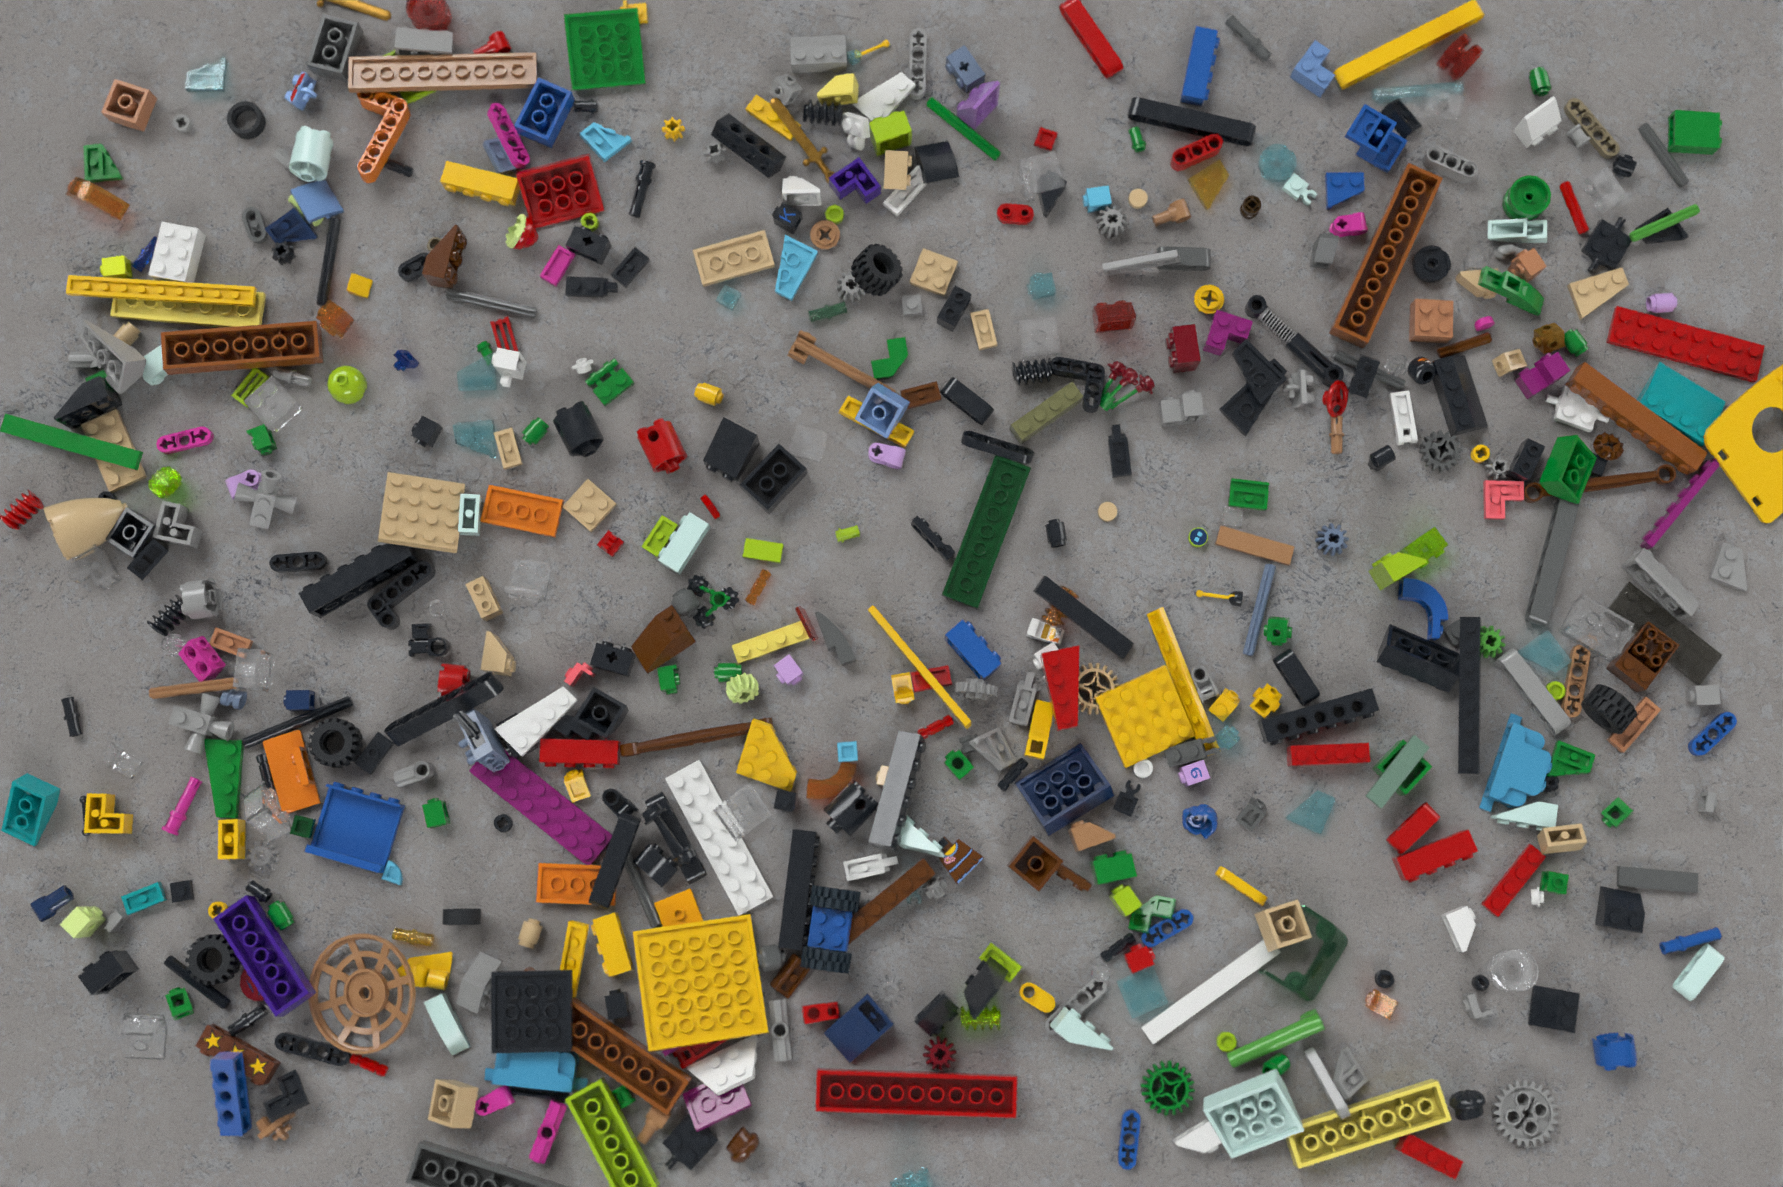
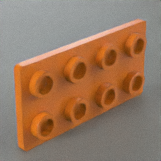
(291, 771)

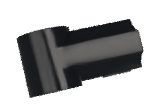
(1381, 458)

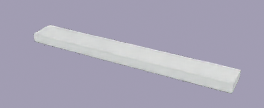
(1208, 991)

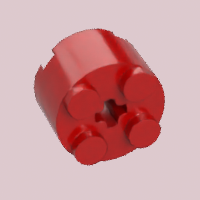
(452, 677)

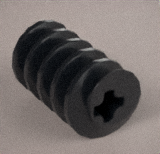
(822, 113)
(1032, 371)
(168, 618)

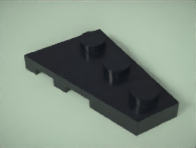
(1258, 372)

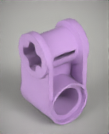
(889, 455)
(245, 478)

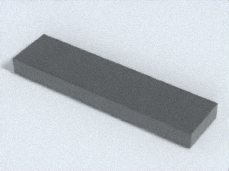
(1657, 879)

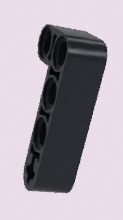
(402, 593)

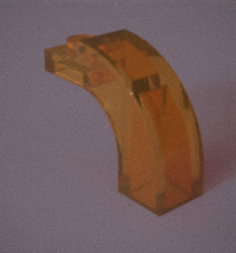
(97, 197)
(832, 786)

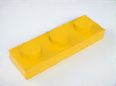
(764, 112)

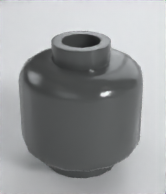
(685, 603)
(770, 958)

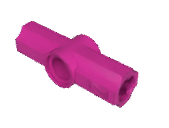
(543, 1143)

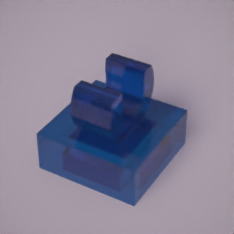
(405, 360)

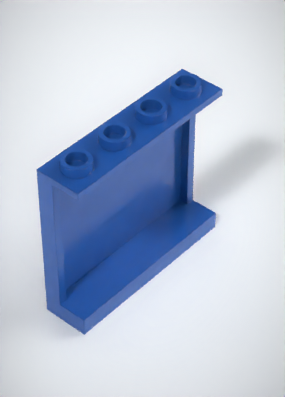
(356, 828)

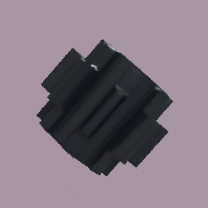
(1624, 166)
(280, 255)

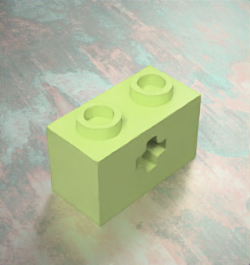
(83, 921)

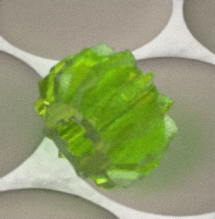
(165, 482)

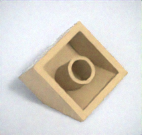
(497, 657)

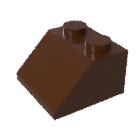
(1035, 863)

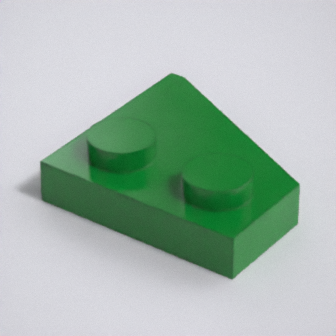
(99, 164)
(1570, 760)

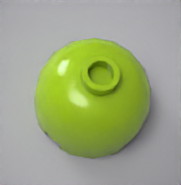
(346, 384)

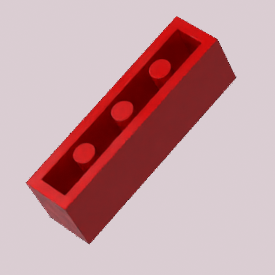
(579, 752)
(1328, 754)
(1434, 855)

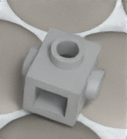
(785, 89)

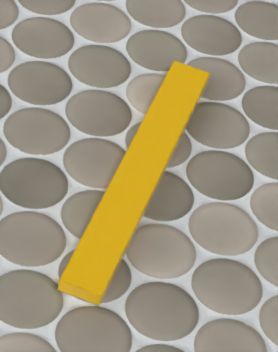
(920, 667)
(1181, 676)

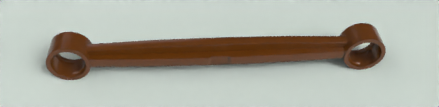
(1611, 482)
(687, 738)

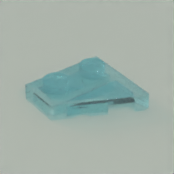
(208, 77)
(478, 375)
(1545, 652)
(1313, 812)

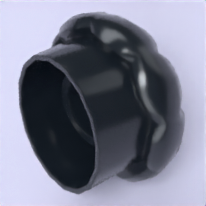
(1467, 1104)

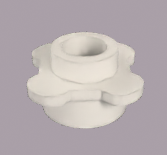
(582, 365)
(1537, 897)

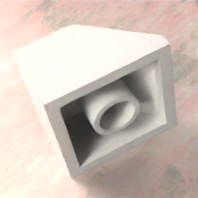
(1539, 123)

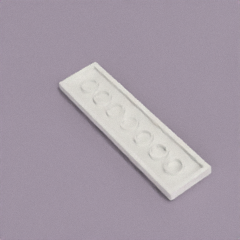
(728, 858)

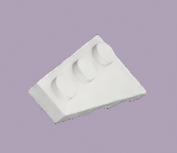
(885, 97)

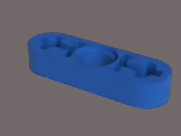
(1718, 720)
(1182, 925)
(1122, 1153)

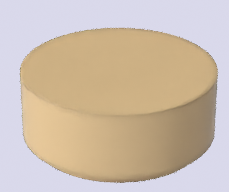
(1138, 198)
(1107, 511)

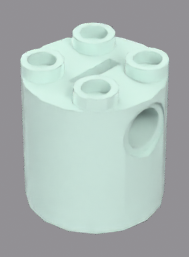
(311, 154)

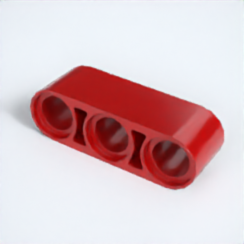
(1191, 159)
(1413, 828)

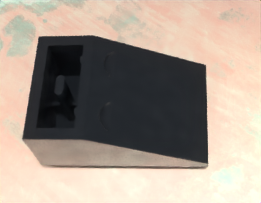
(88, 403)

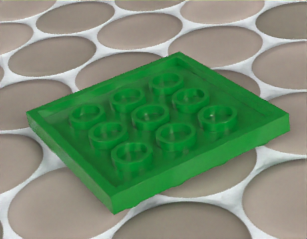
(604, 49)

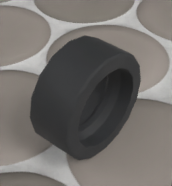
(239, 108)
(467, 916)

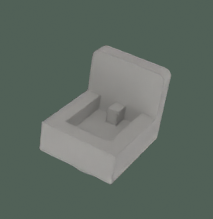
(1471, 1006)

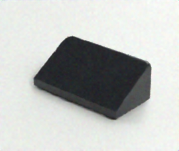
(1405, 119)

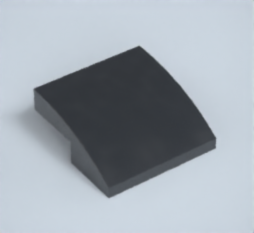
(936, 162)

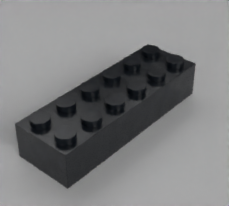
(357, 578)

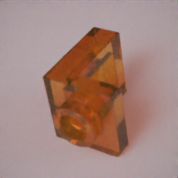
(1381, 1004)

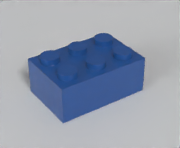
(544, 112)
(973, 650)

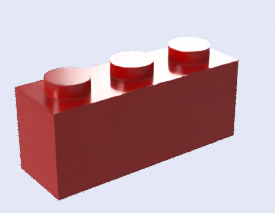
(1429, 1155)

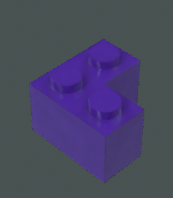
(855, 177)

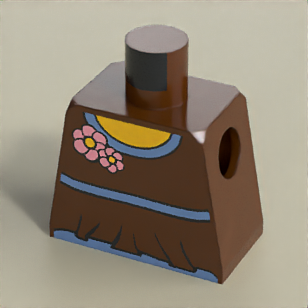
(958, 858)

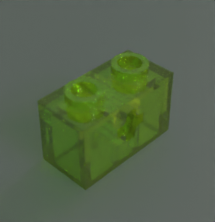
(1432, 540)

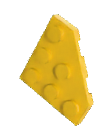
(766, 757)

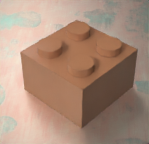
(129, 105)
(1431, 321)

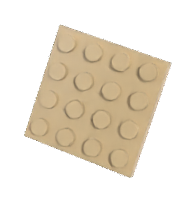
(421, 512)

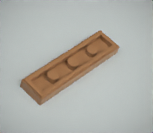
(1254, 545)

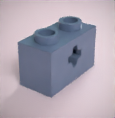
(964, 60)

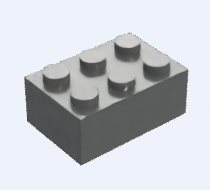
(332, 47)

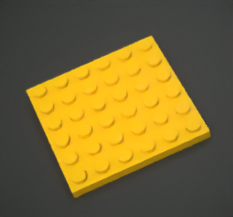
(699, 982)

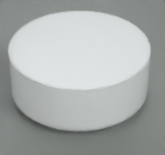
(1143, 768)

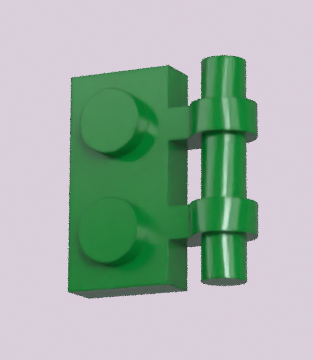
(613, 386)

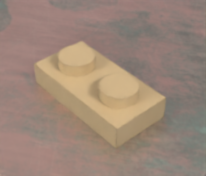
(983, 329)
(508, 448)

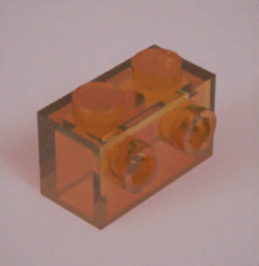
(334, 319)

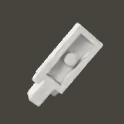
(868, 866)

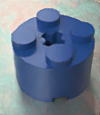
(1614, 1050)

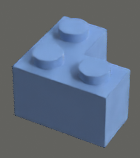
(1310, 72)

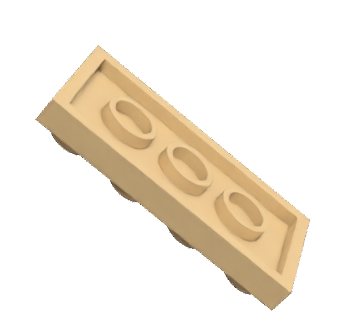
(733, 258)
(113, 430)

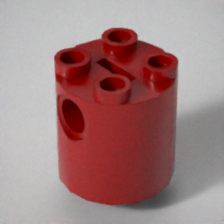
(662, 446)

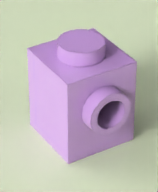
(788, 671)

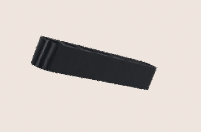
(1191, 121)
(442, 709)

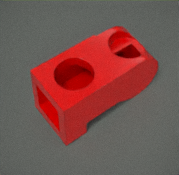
(820, 1012)

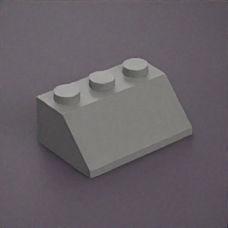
(818, 54)

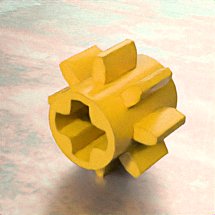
(677, 131)

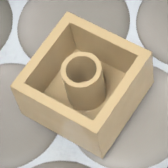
(1283, 925)
(453, 1103)

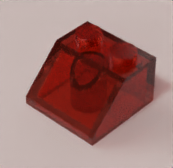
(1113, 316)

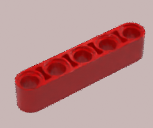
(1091, 37)

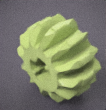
(742, 688)

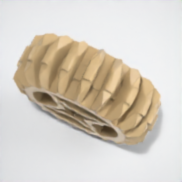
(1084, 687)

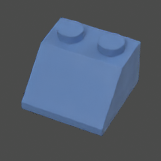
(882, 410)

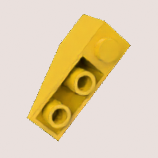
(1039, 730)

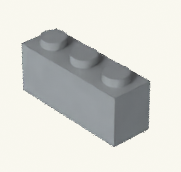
(423, 42)

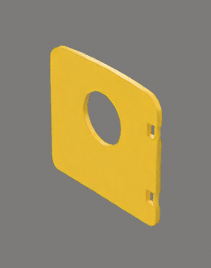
(1747, 465)

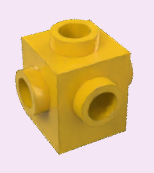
(1266, 700)

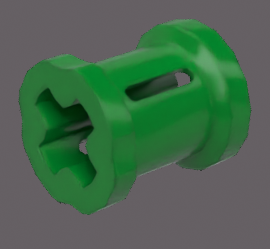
(623, 1096)

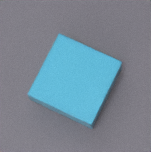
(847, 751)

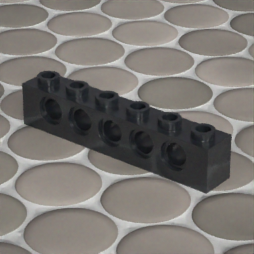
(1365, 699)

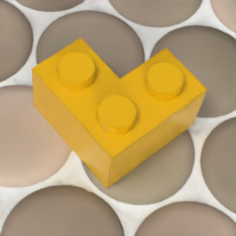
(101, 816)

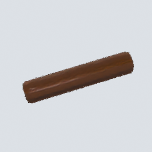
(1464, 345)

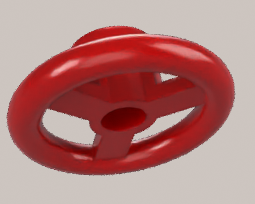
(1333, 397)

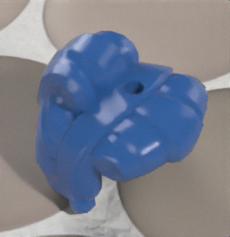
(1204, 824)

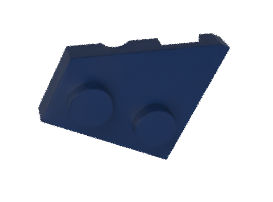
(291, 228)

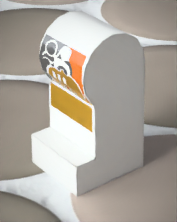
(1045, 632)

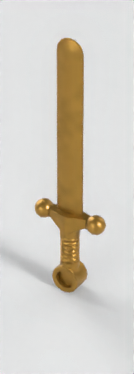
(361, 7)
(801, 138)

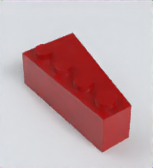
(1062, 683)

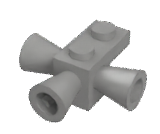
(265, 499)
(201, 723)

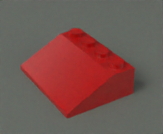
(560, 190)

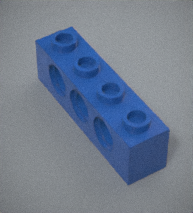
(232, 1108)

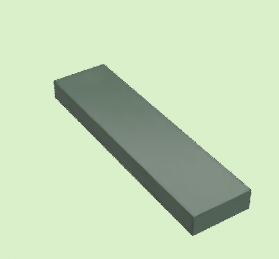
(1397, 771)

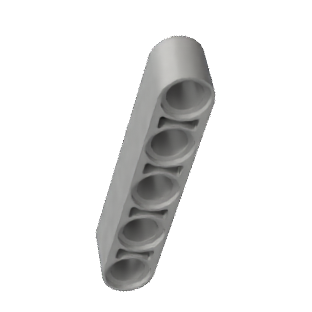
(1533, 691)

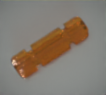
(758, 587)

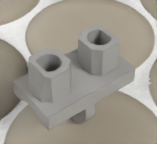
(1297, 389)

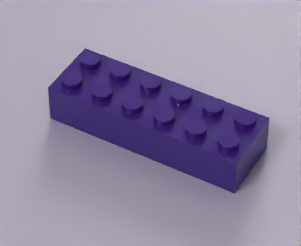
(264, 956)

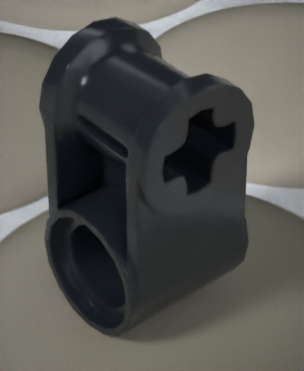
(620, 804)

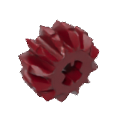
(945, 1057)

